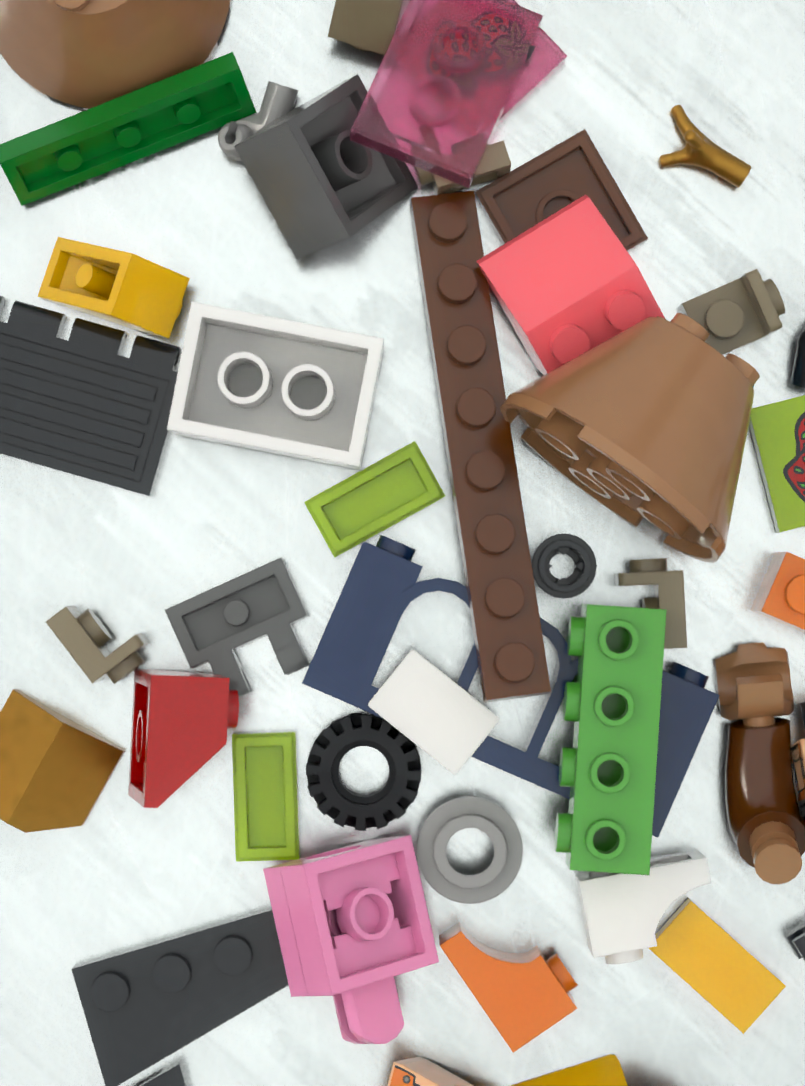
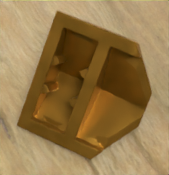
(49, 766)

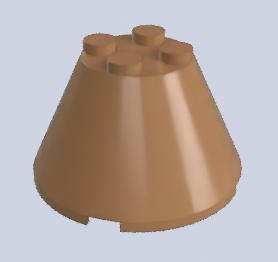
(106, 47)
(648, 429)

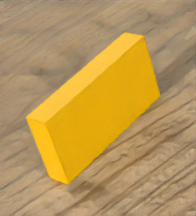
(716, 966)

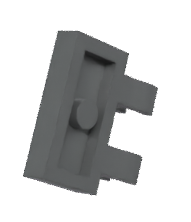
(237, 614)

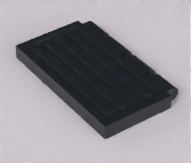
(82, 401)

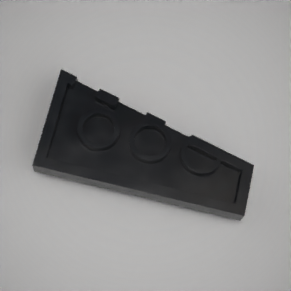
(176, 990)

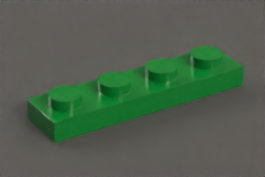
(126, 129)

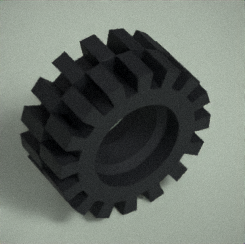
(355, 809)

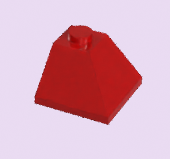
(176, 729)

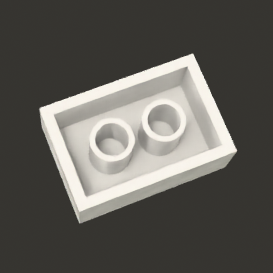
(276, 385)

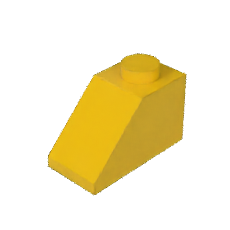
(114, 286)

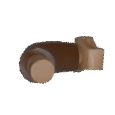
(758, 765)

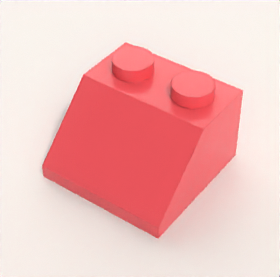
(568, 285)

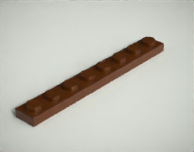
(479, 448)

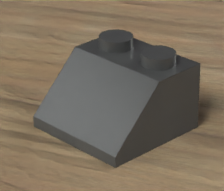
(318, 178)

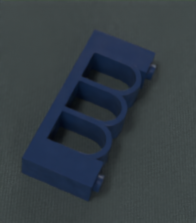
(364, 624)

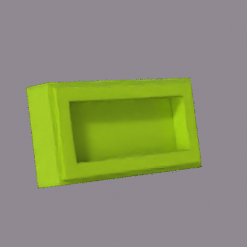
(374, 499)
(266, 796)

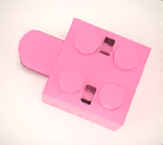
(350, 927)

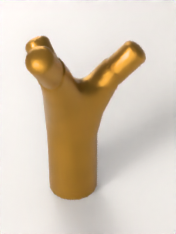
(704, 153)

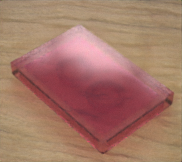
(446, 83)

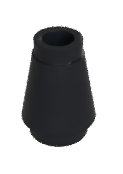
(582, 562)

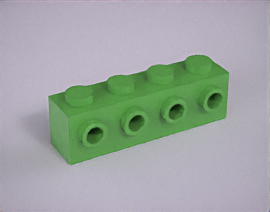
(613, 739)

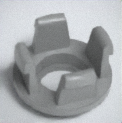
(456, 816)

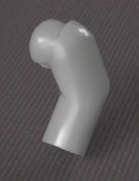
(276, 102)

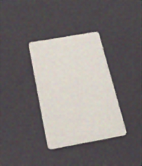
(433, 712)

